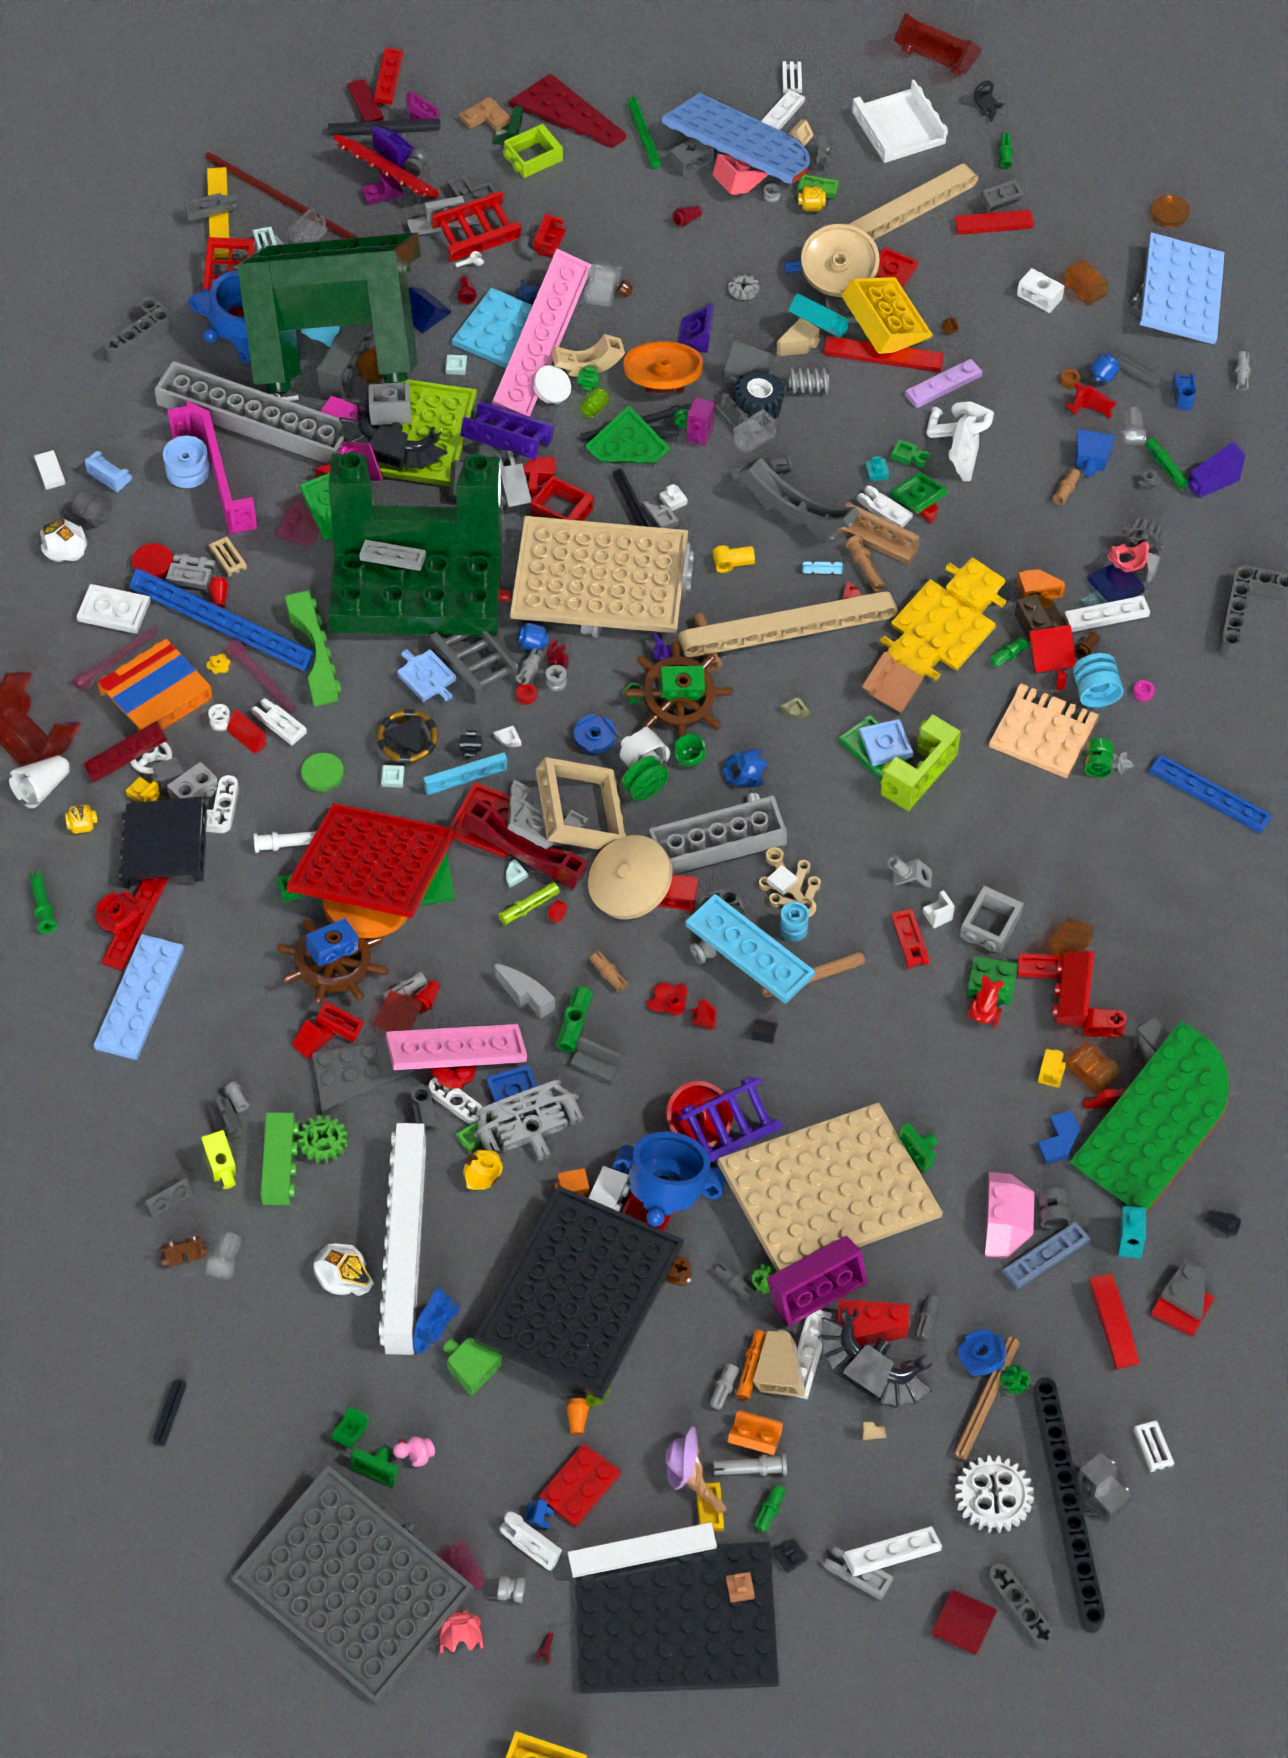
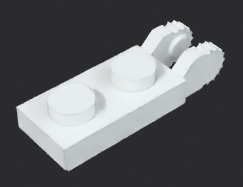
(884, 507)
(280, 722)
(530, 1541)

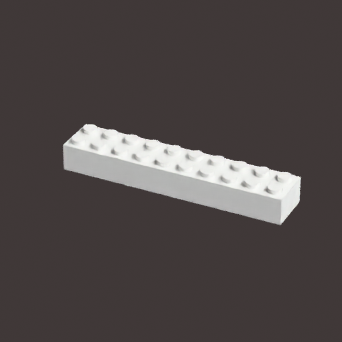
(403, 1239)

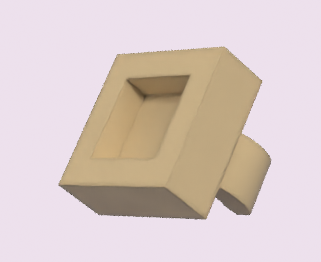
(802, 132)

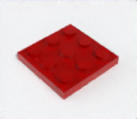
(493, 798)

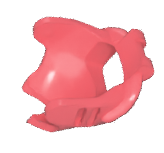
(1139, 554)
(461, 1630)

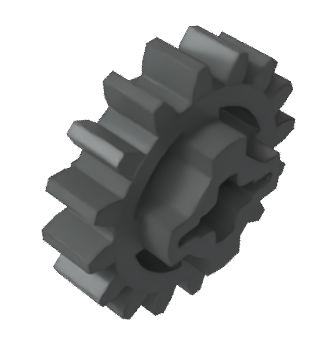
(1143, 531)

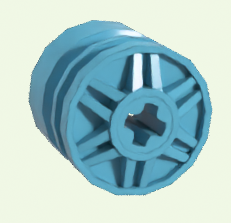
(1098, 680)

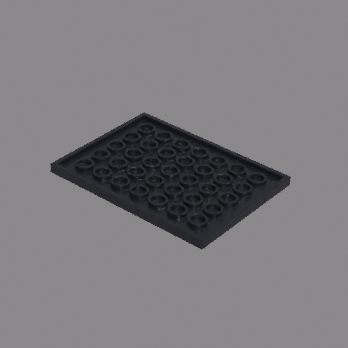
(579, 1292)
(674, 1624)

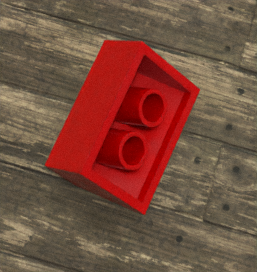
(1073, 988)

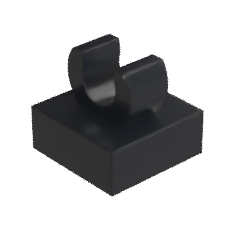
(790, 1556)

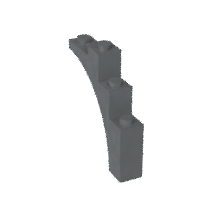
(797, 508)

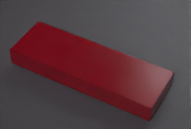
(364, 101)

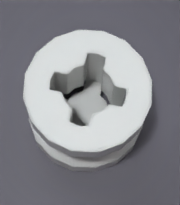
(218, 712)

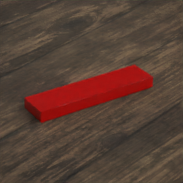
(388, 76)
(994, 222)

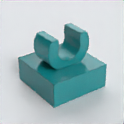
(876, 469)

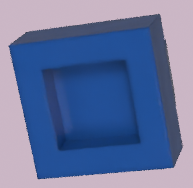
(535, 1514)

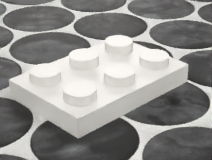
(113, 608)

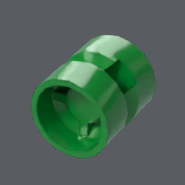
(1099, 757)

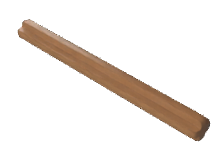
(983, 1404)

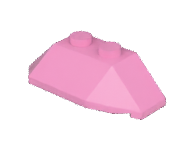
(1007, 1215)

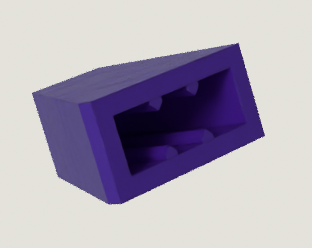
(1218, 471)

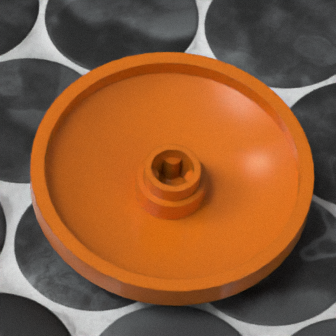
(663, 365)
(364, 921)

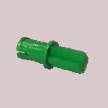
(1006, 151)
(1008, 652)
(770, 1508)

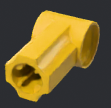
(726, 558)

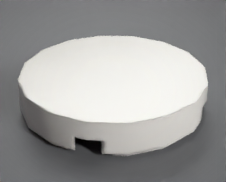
(551, 384)

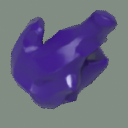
(661, 651)

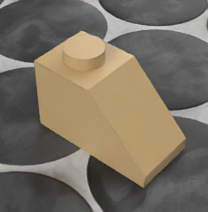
(798, 339)

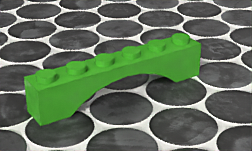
(321, 679)

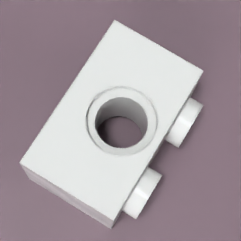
(1040, 290)

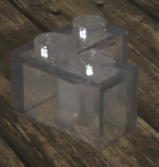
(602, 283)

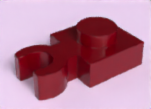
(555, 654)

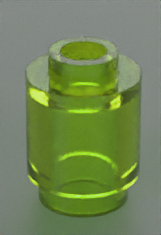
(595, 402)

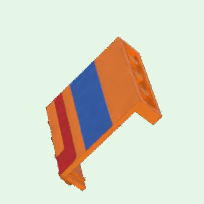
(156, 687)

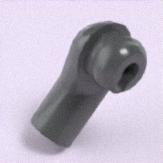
(523, 247)

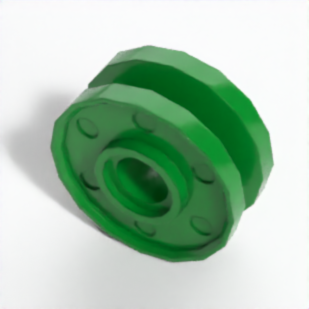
(645, 778)

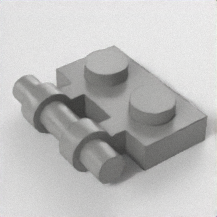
(190, 576)

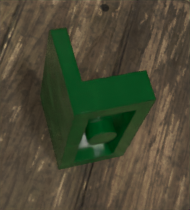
(511, 129)

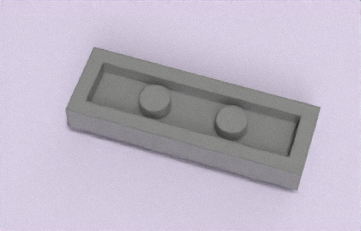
(392, 555)

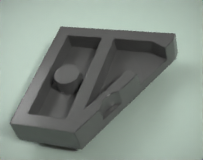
(1187, 1289)

